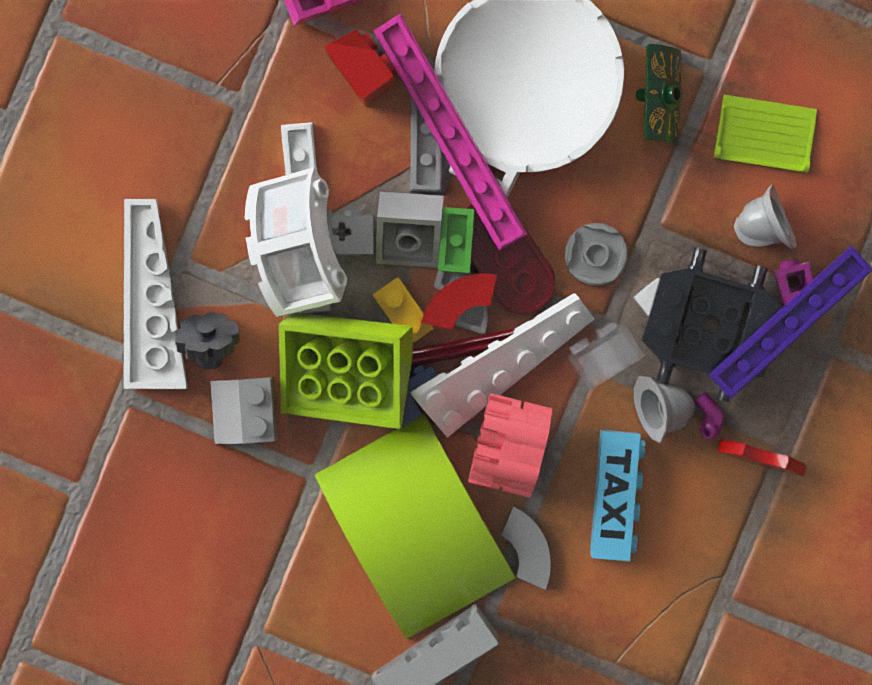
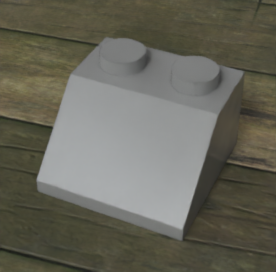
(409, 229)
(244, 410)

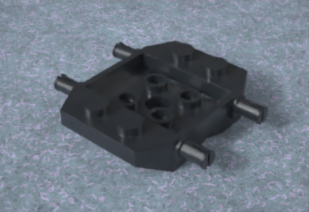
(709, 297)

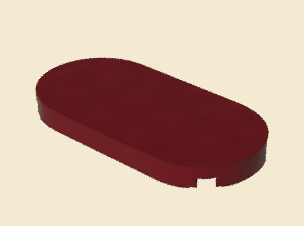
(522, 271)

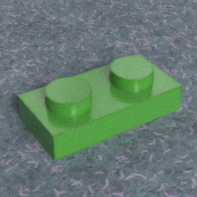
(456, 240)

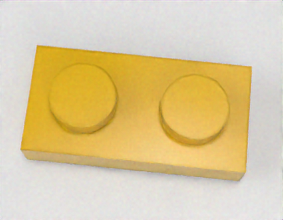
(402, 308)

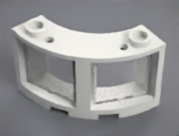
(293, 243)

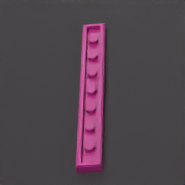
(450, 132)

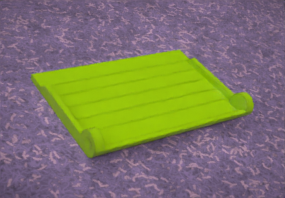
(765, 133)

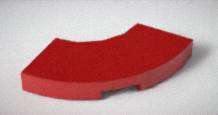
(458, 297)
(762, 457)

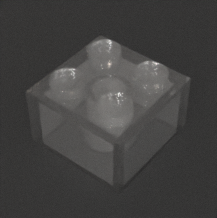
(604, 355)

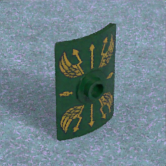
(662, 93)

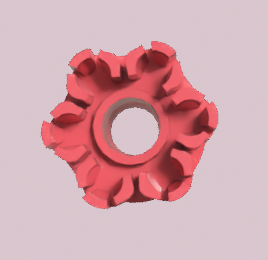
(510, 445)

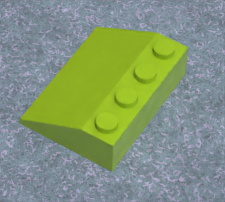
(344, 369)

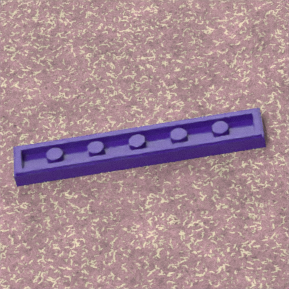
(790, 322)

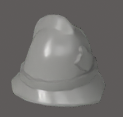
(765, 222)
(661, 407)

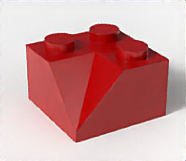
(361, 65)

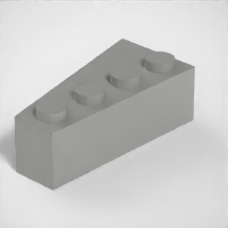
(441, 652)

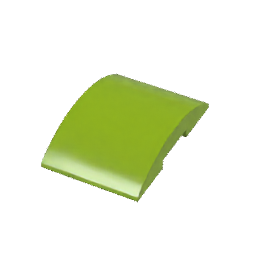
(414, 526)

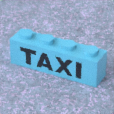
(615, 495)

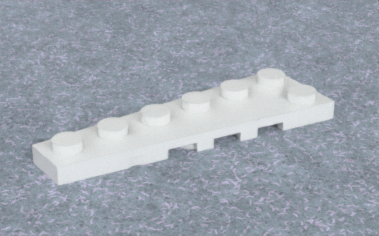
(149, 303)
(465, 391)

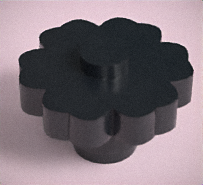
(207, 339)

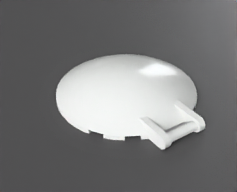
(532, 80)

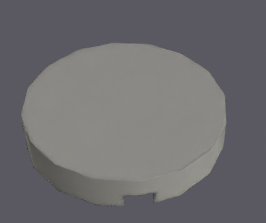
(596, 254)

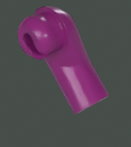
(712, 417)

